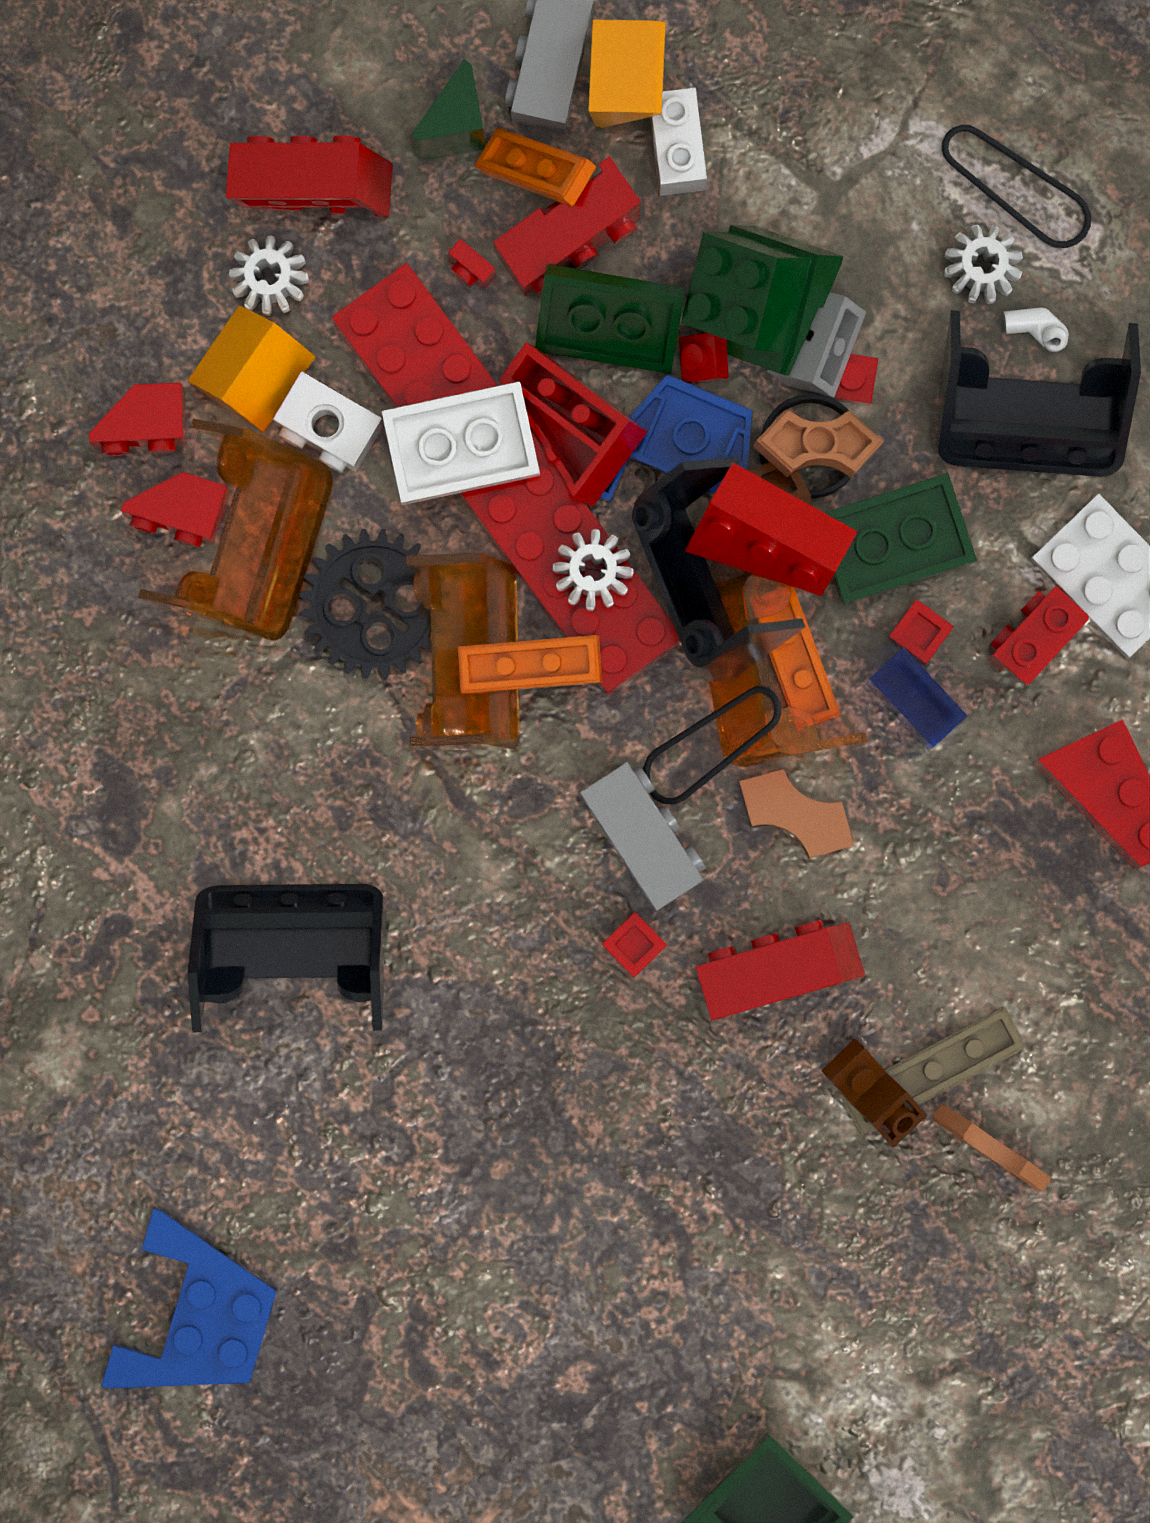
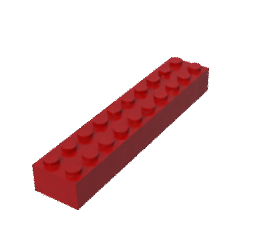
(422, 358)

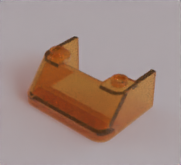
(264, 538)
(469, 604)
(796, 733)

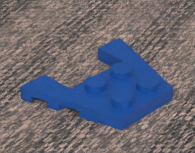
(687, 426)
(214, 1324)

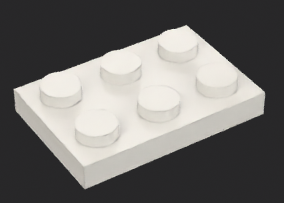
(460, 443)
(1104, 571)

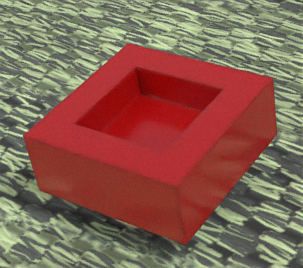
(470, 266)
(703, 358)
(858, 380)
(920, 632)
(634, 944)

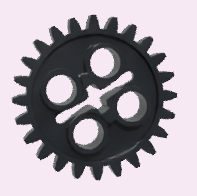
(348, 638)

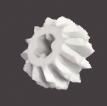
(974, 277)
(261, 290)
(586, 585)

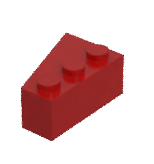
(308, 175)
(567, 233)
(574, 423)
(770, 533)
(1108, 786)
(779, 968)

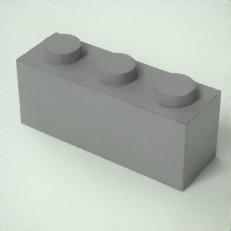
(550, 63)
(643, 835)

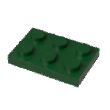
(609, 318)
(902, 539)

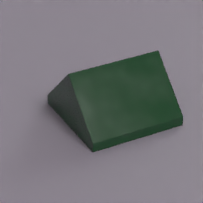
(453, 120)

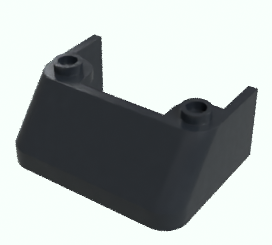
(1036, 422)
(687, 581)
(287, 935)

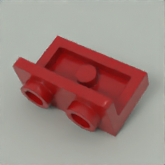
(1040, 636)

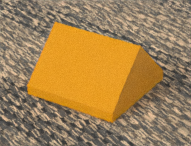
(626, 71)
(251, 367)

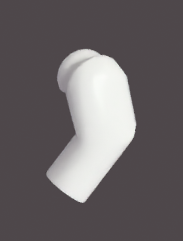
(1040, 324)

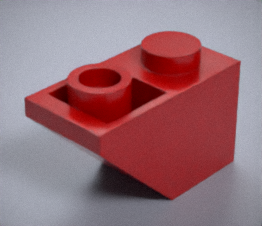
(144, 418)
(181, 505)

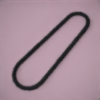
(1056, 244)
(757, 689)

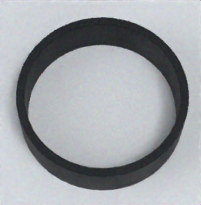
(809, 398)

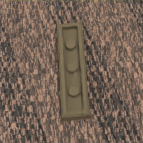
(952, 1060)

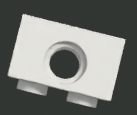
(679, 144)
(310, 401)

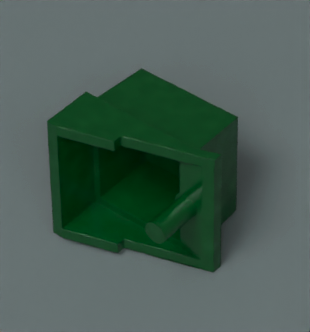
(759, 293)
(769, 1488)

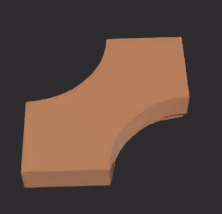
(801, 443)
(777, 803)
(991, 1148)

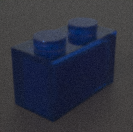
(916, 699)

